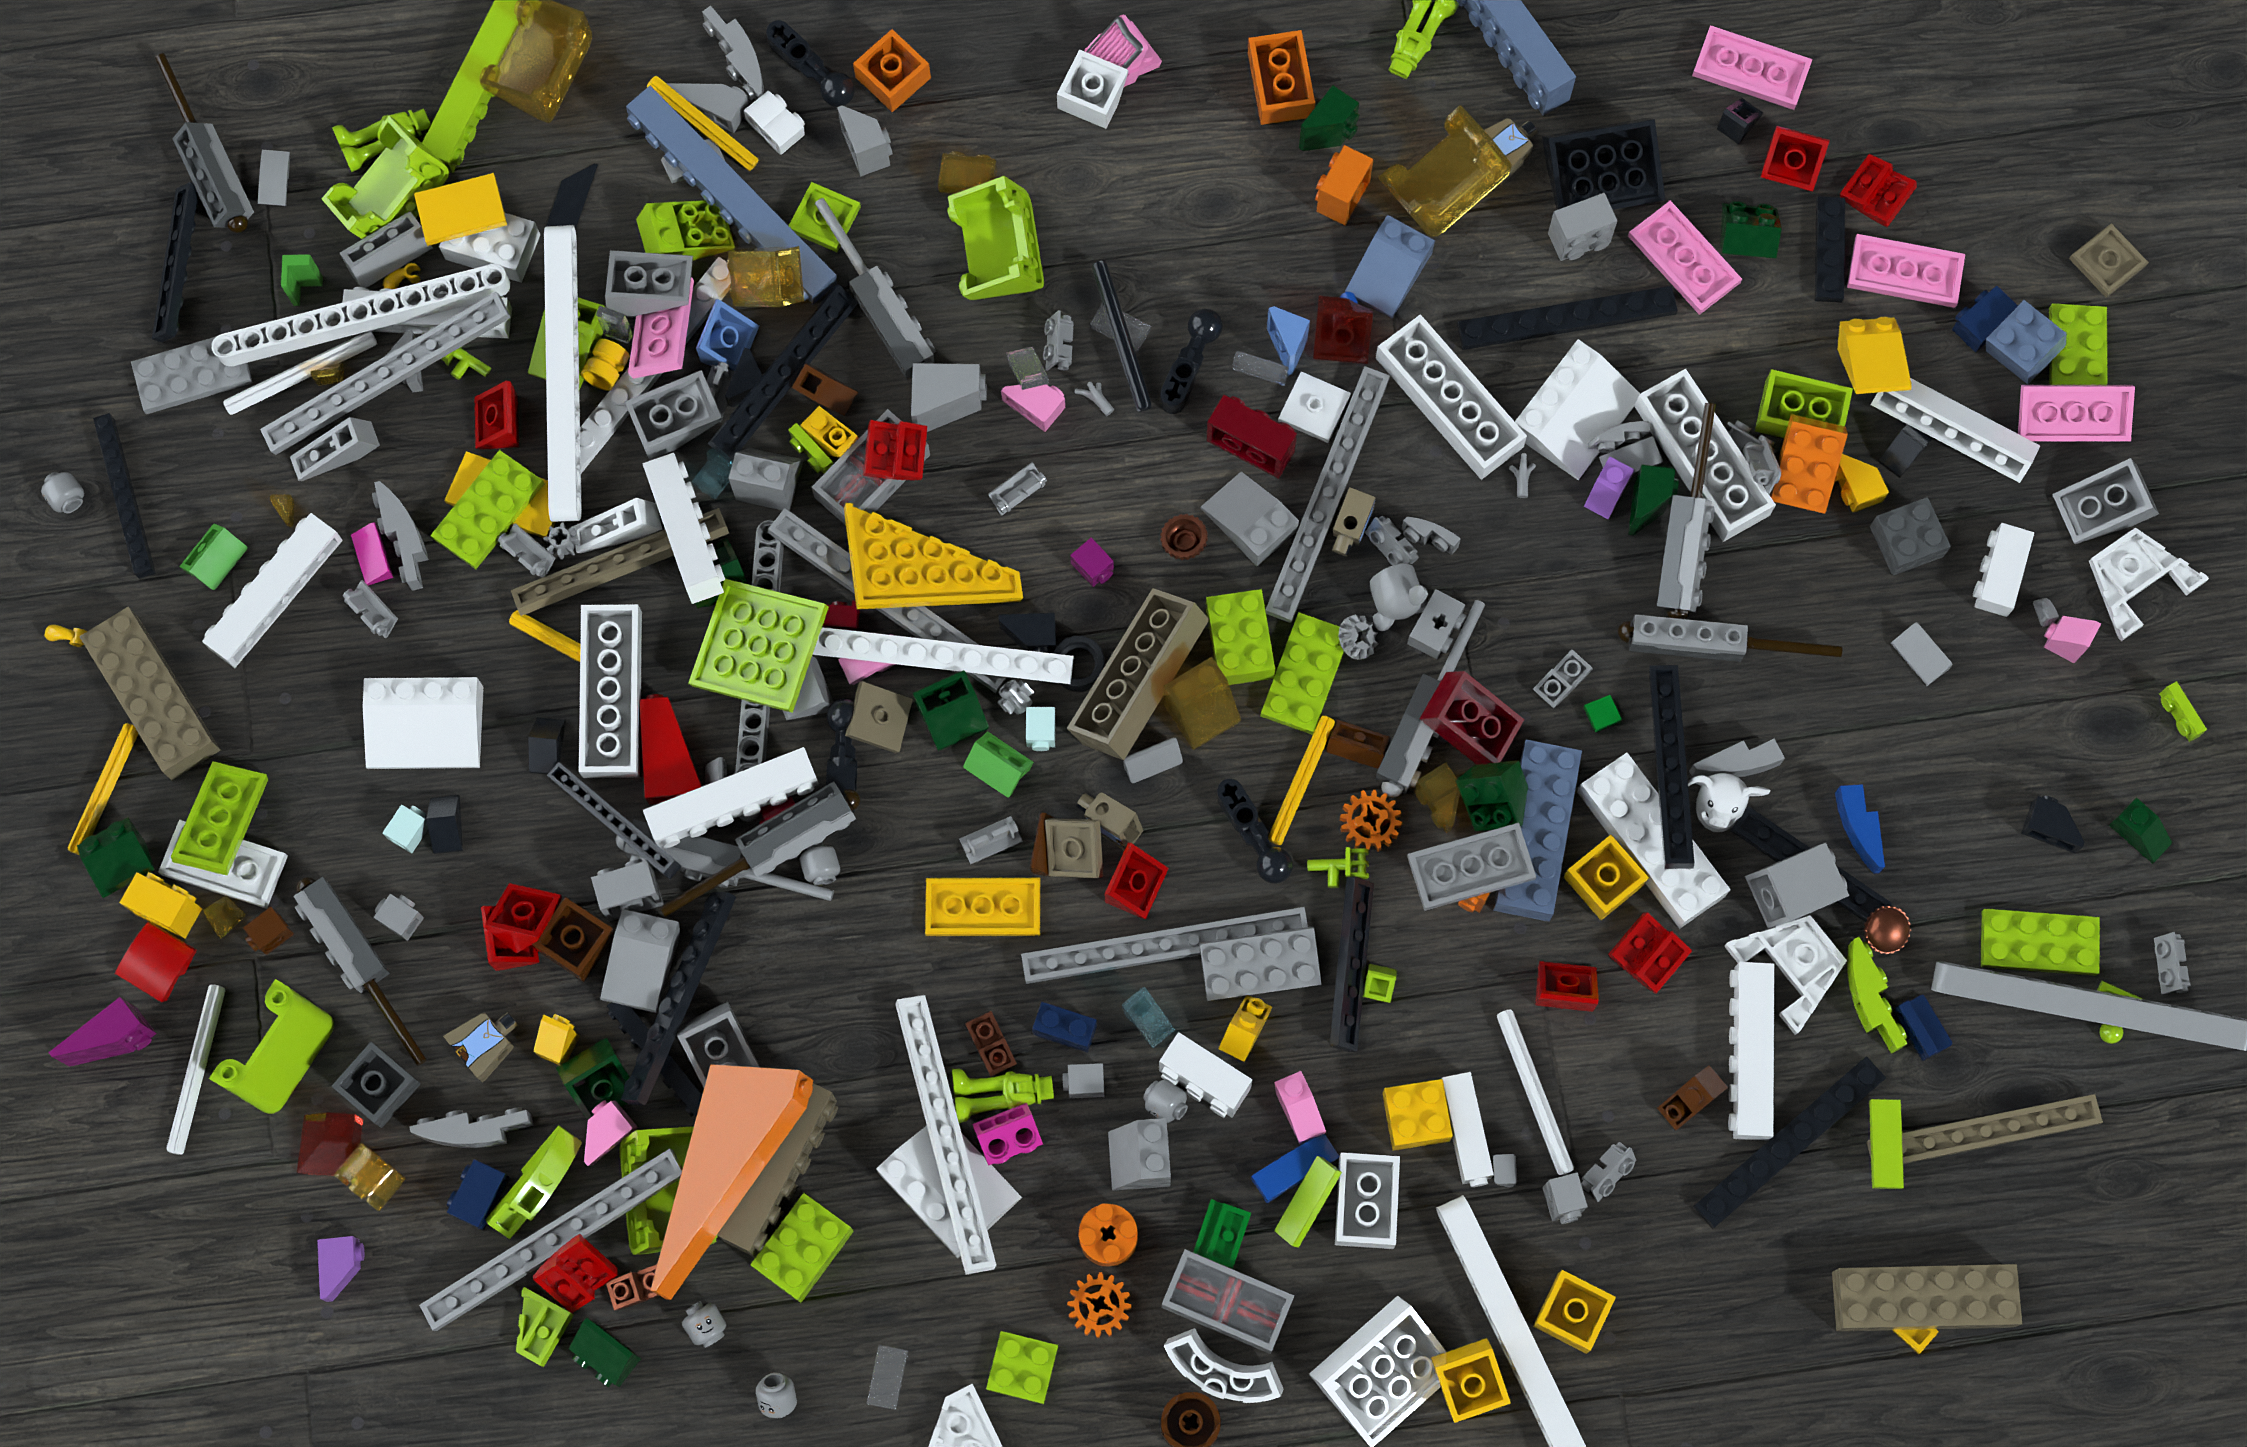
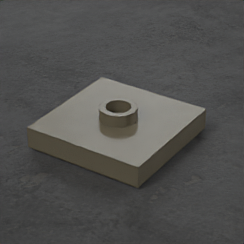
(2108, 260)
(879, 717)
(1074, 848)

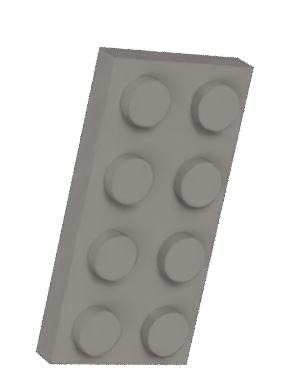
(185, 376)
(1471, 866)
(1260, 963)

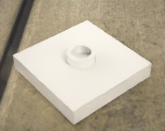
(1314, 407)

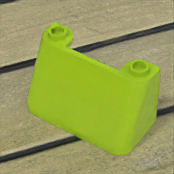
(389, 183)
(997, 239)
(281, 1055)
(650, 1219)

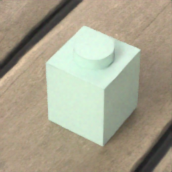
(1040, 728)
(407, 827)

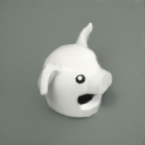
(1723, 799)

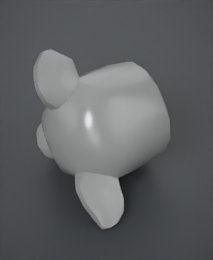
(1396, 595)

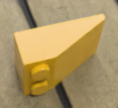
(1874, 355)

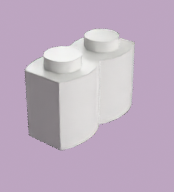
(775, 122)

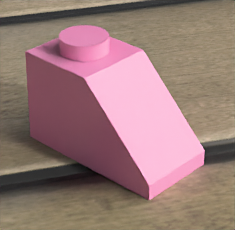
(1037, 404)
(2070, 637)
(1299, 1107)
(606, 1130)

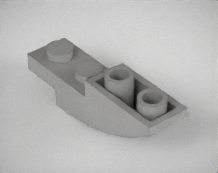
(739, 52)
(402, 531)
(461, 1132)

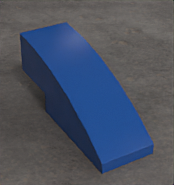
(1861, 826)
(1292, 1167)

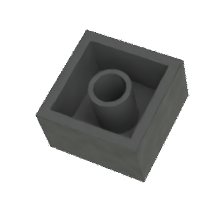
(1910, 536)
(376, 1085)

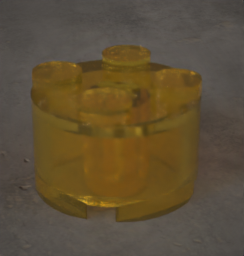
(370, 1177)

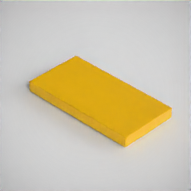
(534, 517)
(982, 907)

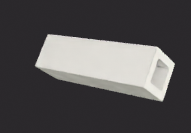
(1467, 1130)

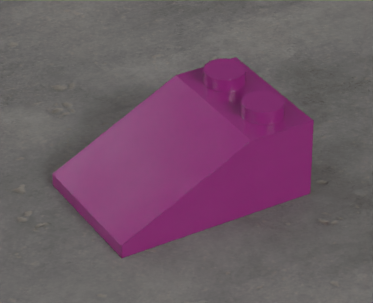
(110, 1033)

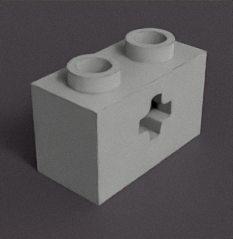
(1438, 609)
(1565, 1198)

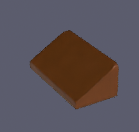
(1357, 744)
(1039, 859)

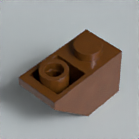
(825, 389)
(1692, 1097)

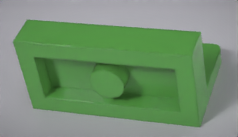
(298, 272)
(214, 556)
(997, 764)

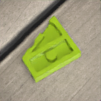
(540, 1327)

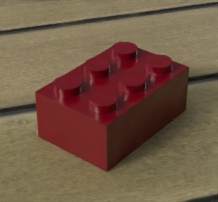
(1251, 435)
(1471, 718)

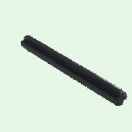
(1121, 336)

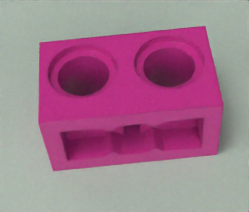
(1004, 1127)

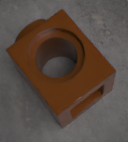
(267, 931)

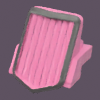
(1125, 47)

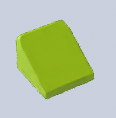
(1379, 983)

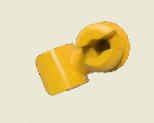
(393, 279)
(57, 632)

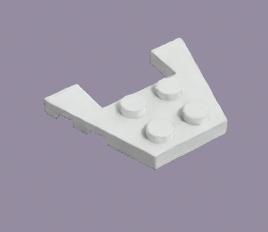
(2131, 567)
(1804, 958)

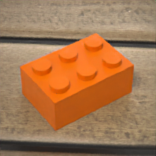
(1281, 77)
(1809, 463)

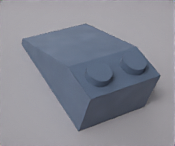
(1390, 266)

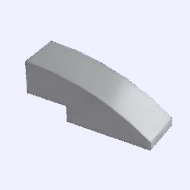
(1740, 760)

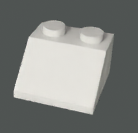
(1092, 89)

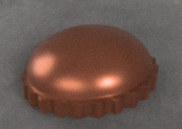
(1184, 537)
(1887, 929)

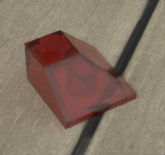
(1342, 330)
(327, 1142)

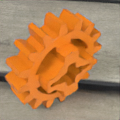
(1359, 823)
(1092, 1320)

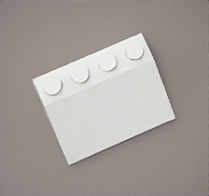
(1574, 407)
(422, 722)
(916, 1179)
(1381, 1371)

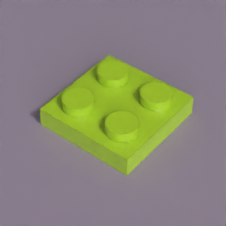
(810, 223)
(1022, 1367)

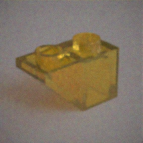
(1441, 795)

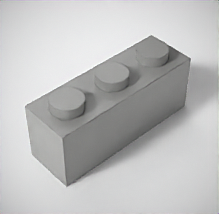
(385, 250)

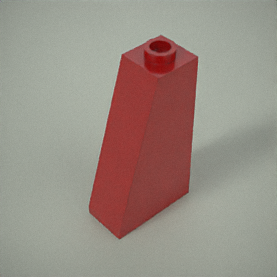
(666, 757)

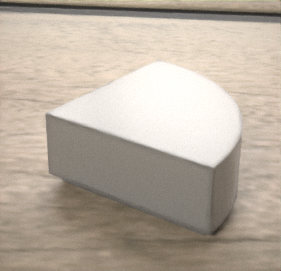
(2045, 611)

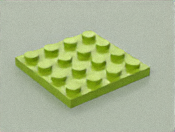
(758, 645)

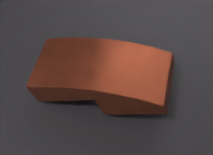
(990, 1043)
(632, 1288)

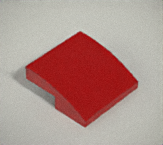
(1878, 190)
(895, 450)
(1650, 952)
(155, 961)
(575, 1273)

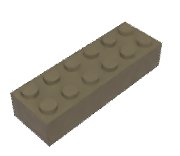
(1137, 673)
(150, 693)
(763, 1202)
(1926, 1297)

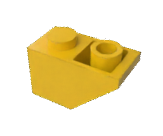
(828, 433)
(1860, 483)
(1245, 1027)
(555, 1039)

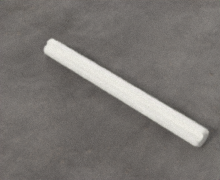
(299, 372)
(196, 1069)
(1535, 1092)

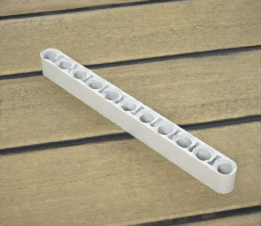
(348, 312)
(562, 373)
(1509, 1324)

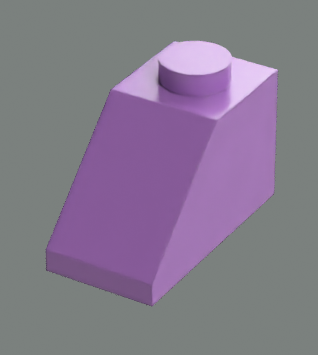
(1609, 487)
(338, 1264)

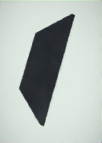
(571, 198)

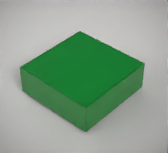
(1602, 713)

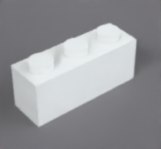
(2003, 569)

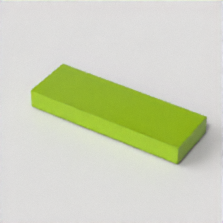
(1886, 1144)
(1307, 1201)

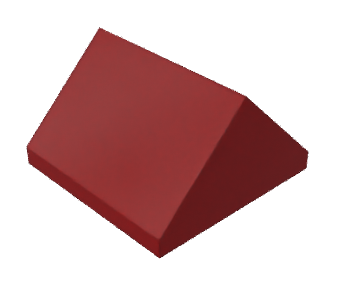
(1794, 158)
(497, 418)
(1135, 882)
(521, 915)
(500, 955)
(1567, 986)

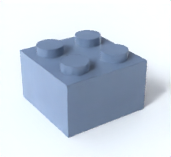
(2026, 342)

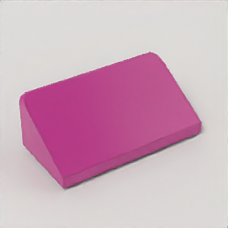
(371, 554)

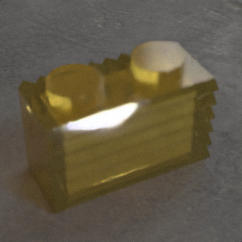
(964, 172)

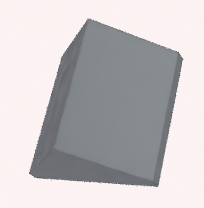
(814, 694)

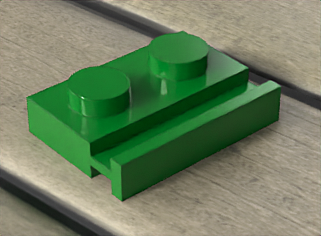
(1222, 1233)

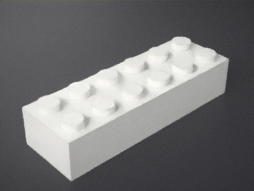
(1450, 397)
(1675, 421)
(610, 691)
(1631, 814)

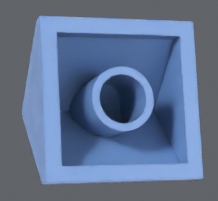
(1288, 335)
(725, 336)

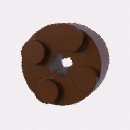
(1189, 1405)

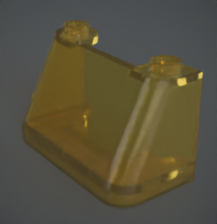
(540, 58)
(1449, 176)

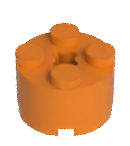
(1112, 1251)

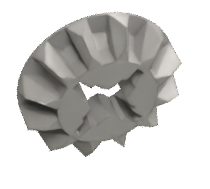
(1348, 637)

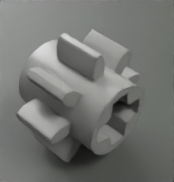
(567, 545)
(1015, 696)

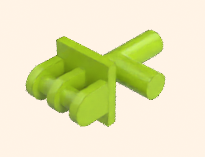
(466, 361)
(1347, 864)

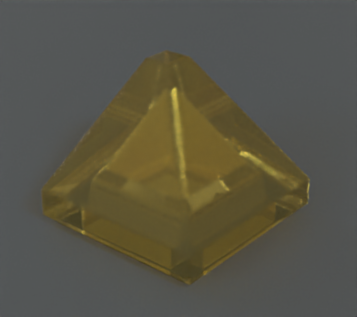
(329, 374)
(284, 506)
(223, 916)

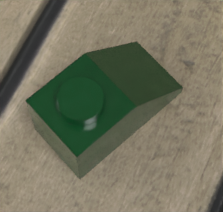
(2142, 830)

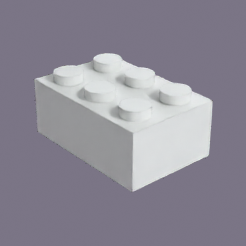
(505, 246)
(1204, 1076)
(1367, 1200)

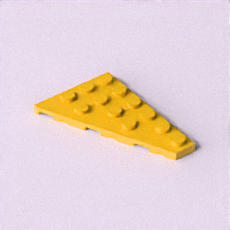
(911, 570)

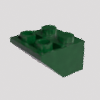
(1750, 230)
(951, 710)
(1494, 794)

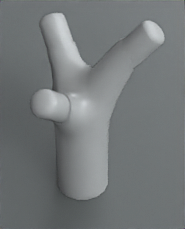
(1097, 397)
(1522, 476)

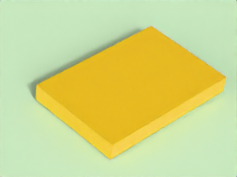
(460, 209)

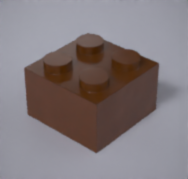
(574, 939)

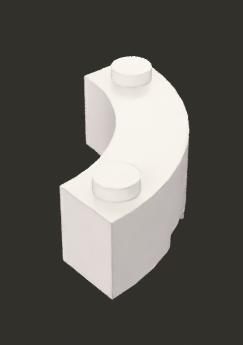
(1220, 1376)

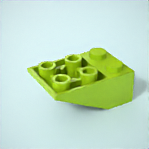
(684, 229)
(588, 335)

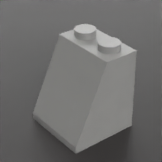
(946, 393)
(765, 478)
(1797, 885)
(1140, 1155)

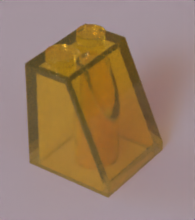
(765, 276)
(1201, 703)

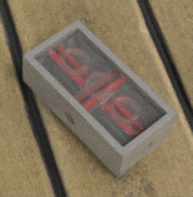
(846, 483)
(1227, 1301)

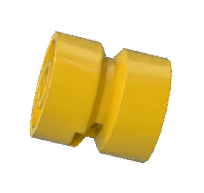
(605, 364)

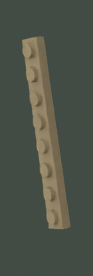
(605, 567)
(1999, 1129)

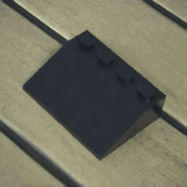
(1608, 160)

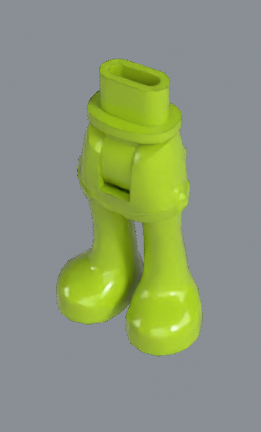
(1413, 45)
(349, 141)
(1016, 1090)

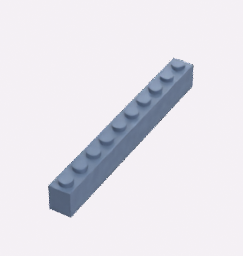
(723, 187)

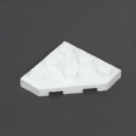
(964, 1422)

